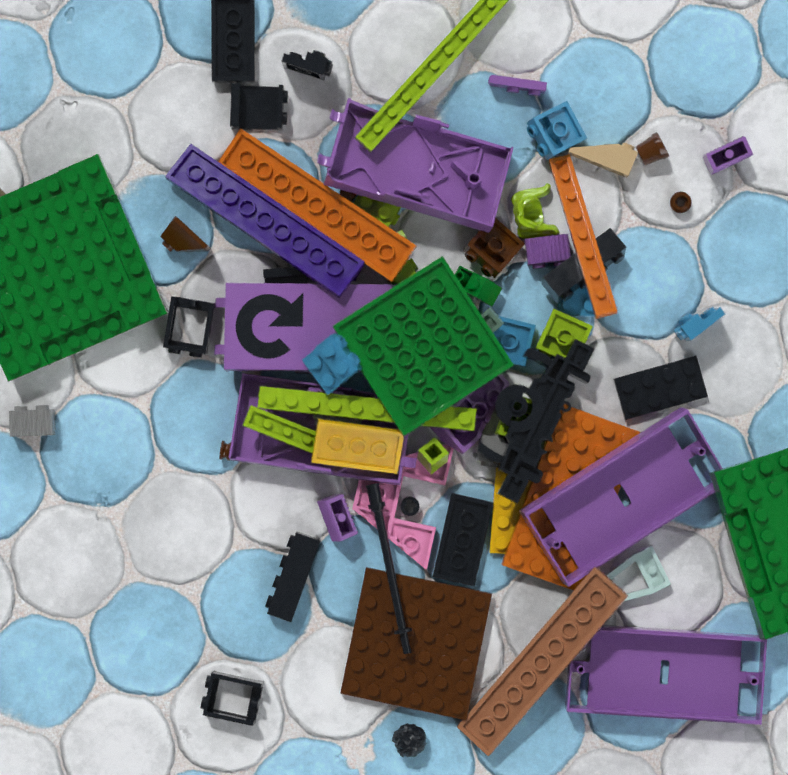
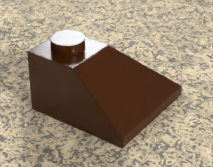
(182, 238)

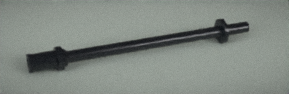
(376, 506)

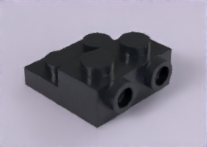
(314, 65)

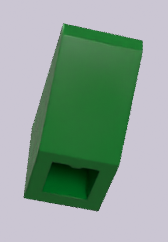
(478, 286)

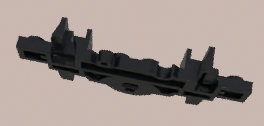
(547, 401)

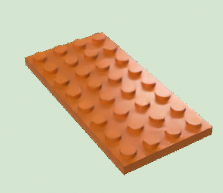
(576, 444)

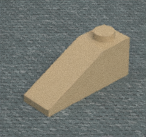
(611, 157)

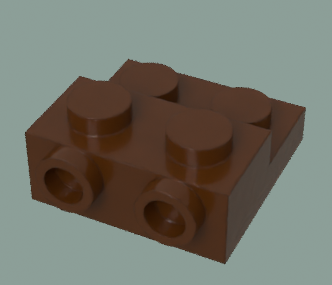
(493, 249)

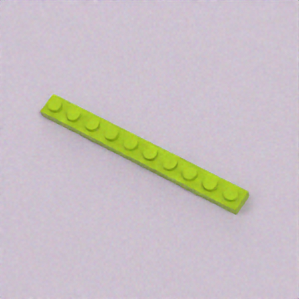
(428, 72)
(353, 407)

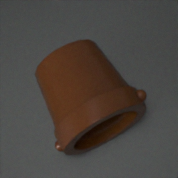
(652, 149)

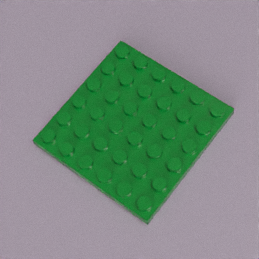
(423, 346)

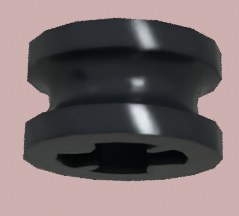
(415, 509)

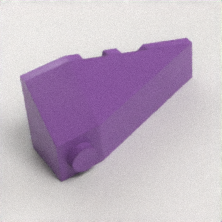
(484, 402)

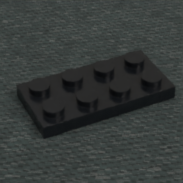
(233, 40)
(660, 387)
(462, 539)

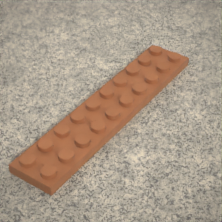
(542, 661)

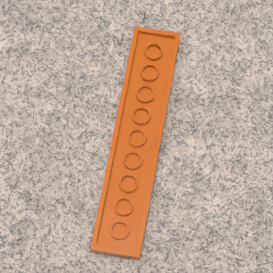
(318, 205)

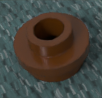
(687, 202)

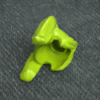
(529, 213)

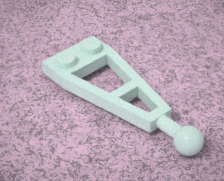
(650, 569)

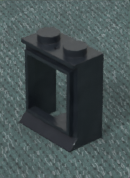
(176, 346)
(208, 701)

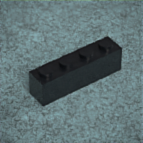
(568, 276)
(293, 576)

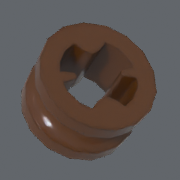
(224, 451)

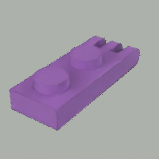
(513, 85)

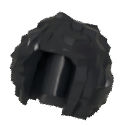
(409, 740)

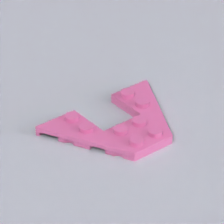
(409, 536)

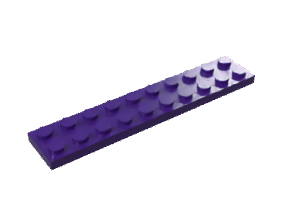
(265, 220)

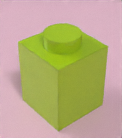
(432, 455)

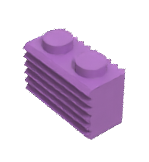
(727, 155)
(547, 250)
(337, 517)

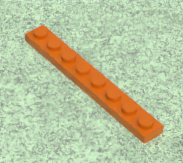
(583, 236)

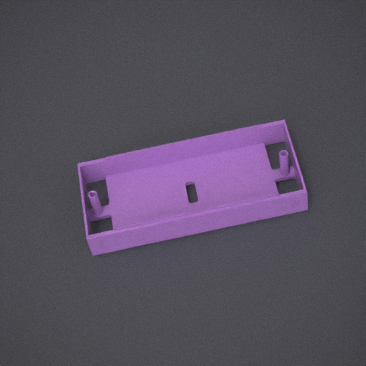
(653, 476)
(701, 674)

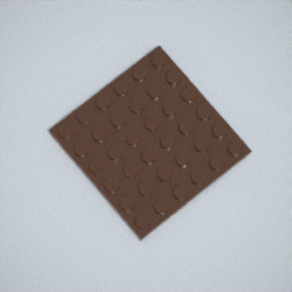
(444, 644)

